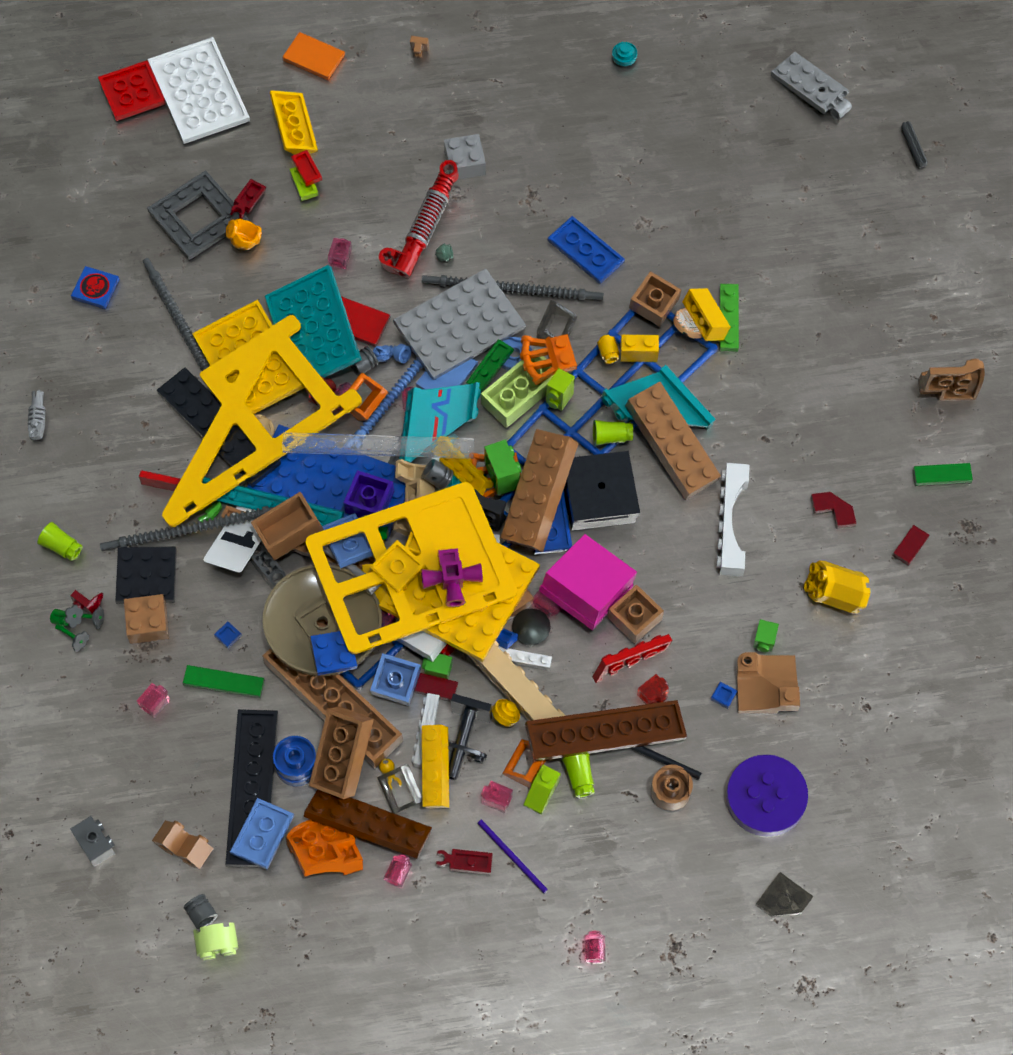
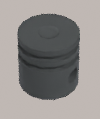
(368, 361)
(437, 474)
(200, 911)

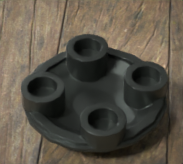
(531, 626)

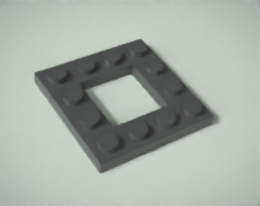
(193, 244)

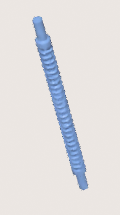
(399, 387)

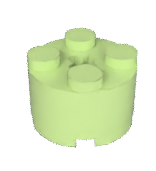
(215, 940)

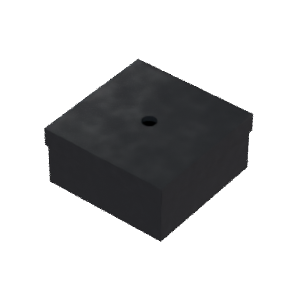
(601, 491)

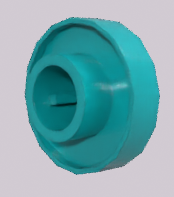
(624, 54)

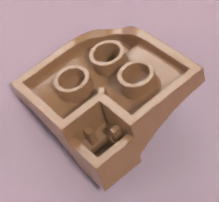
(953, 382)
(767, 684)

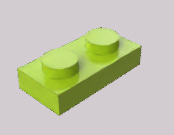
(303, 191)

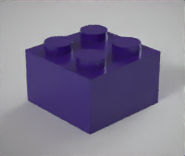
(368, 494)

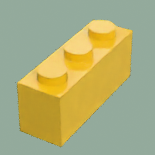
(706, 314)

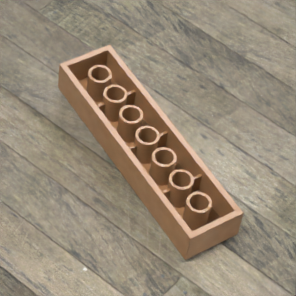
(333, 691)

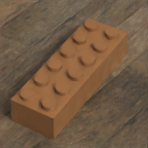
(672, 440)
(539, 490)

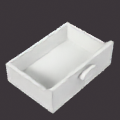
(423, 644)

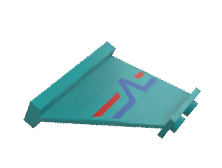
(439, 410)

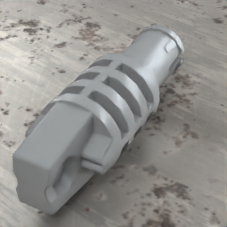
(36, 416)

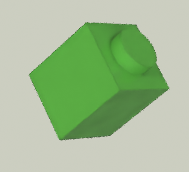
(765, 636)
(439, 667)

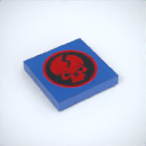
(95, 287)

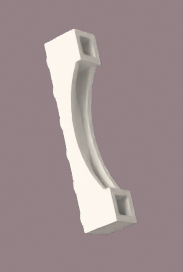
(732, 558)

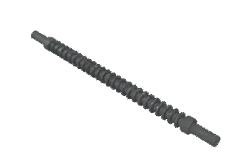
(155, 277)
(581, 294)
(124, 542)

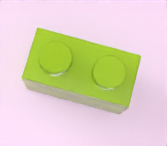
(560, 389)

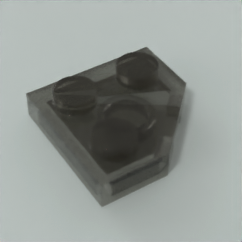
(784, 898)

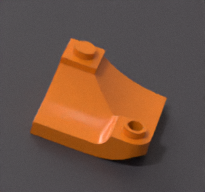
(323, 849)

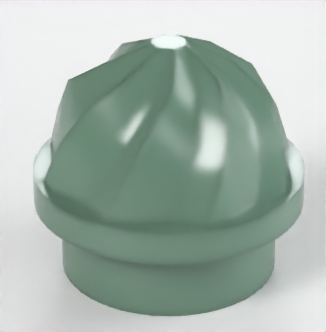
(444, 252)

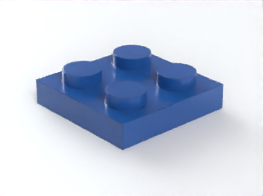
(331, 653)

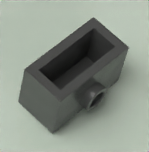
(92, 840)

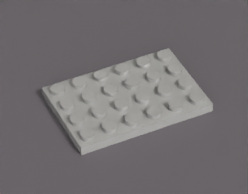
(459, 324)

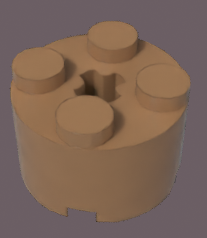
(662, 794)

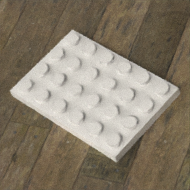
(198, 90)

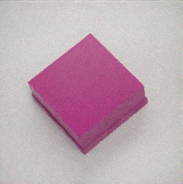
(587, 581)

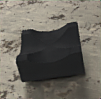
(493, 510)

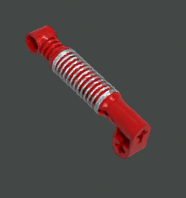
(417, 238)

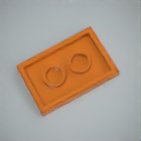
(313, 56)

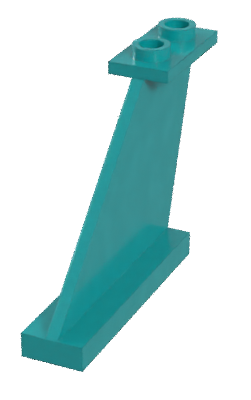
(688, 405)

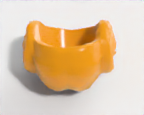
(243, 234)

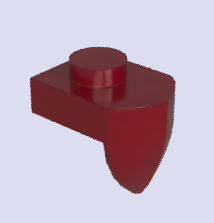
(85, 604)

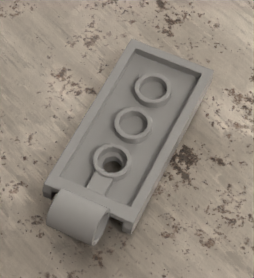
(807, 80)

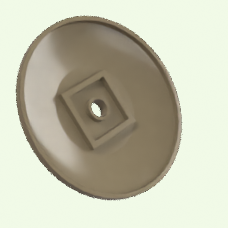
(300, 603)

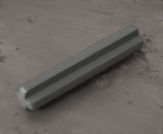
(914, 144)

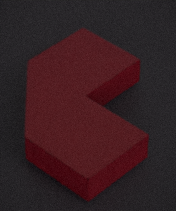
(829, 502)

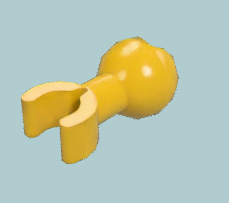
(384, 768)

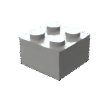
(467, 155)

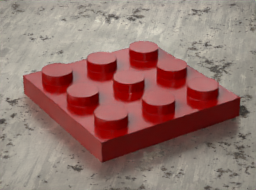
(131, 90)

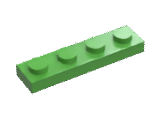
(730, 308)

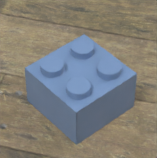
(395, 679)

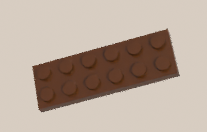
(369, 823)

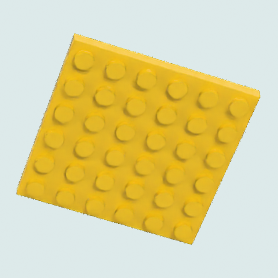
(478, 630)

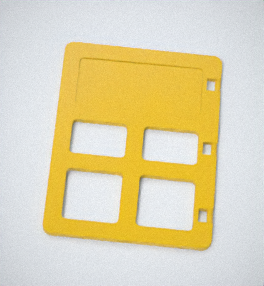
(438, 522)

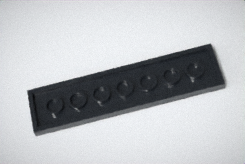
(199, 409)
(251, 771)

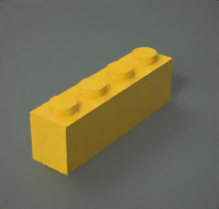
(435, 766)

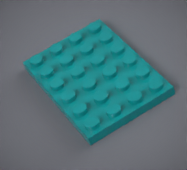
(325, 327)

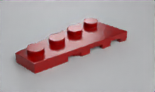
(629, 657)

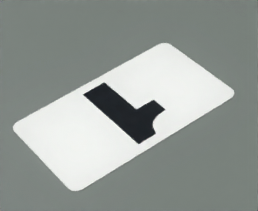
(234, 545)

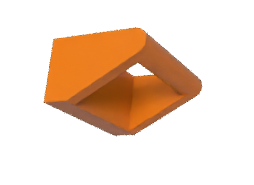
(372, 401)
(527, 779)

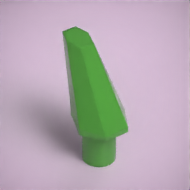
(211, 512)

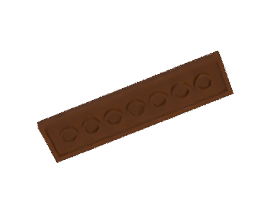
(605, 730)

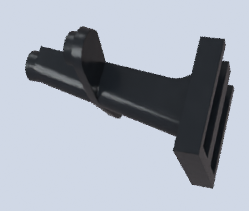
(471, 710)

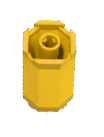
(837, 586)

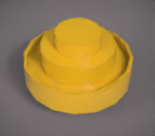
(506, 712)

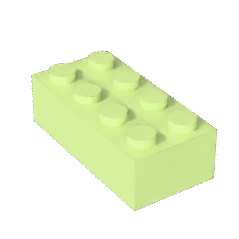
(514, 393)

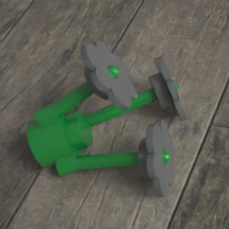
(73, 617)

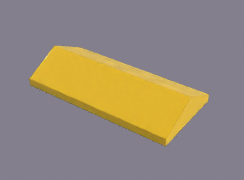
(293, 122)

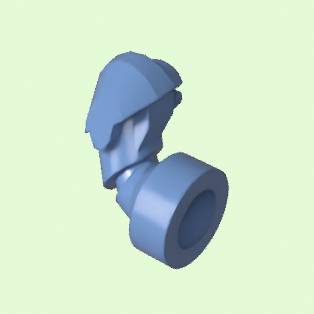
(401, 353)

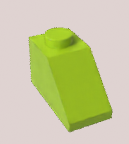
(542, 789)

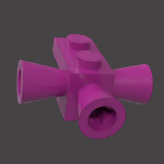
(451, 576)

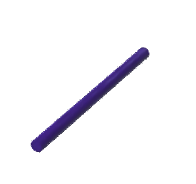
(512, 856)

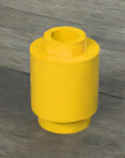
(608, 349)

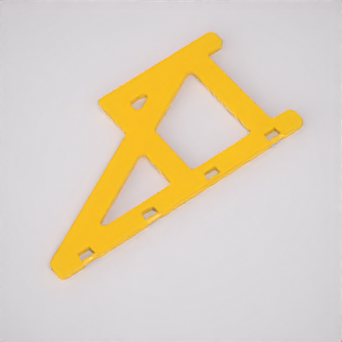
(249, 362)

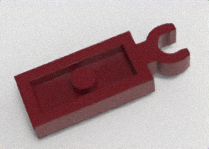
(248, 198)
(466, 861)

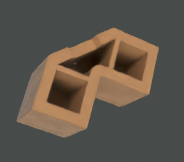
(176, 841)

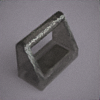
(553, 309)
(410, 783)

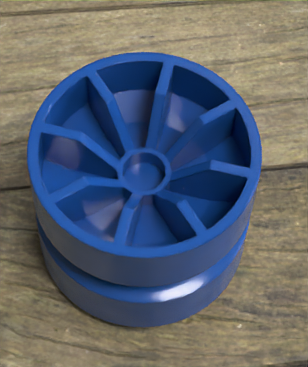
(294, 760)

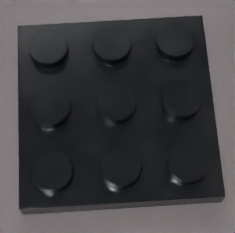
(146, 572)

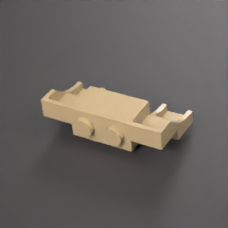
(415, 488)

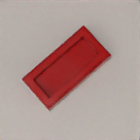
(306, 168)

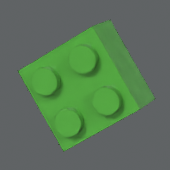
(502, 466)

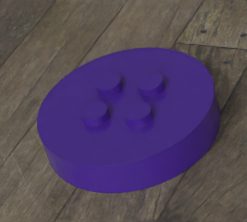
(767, 795)

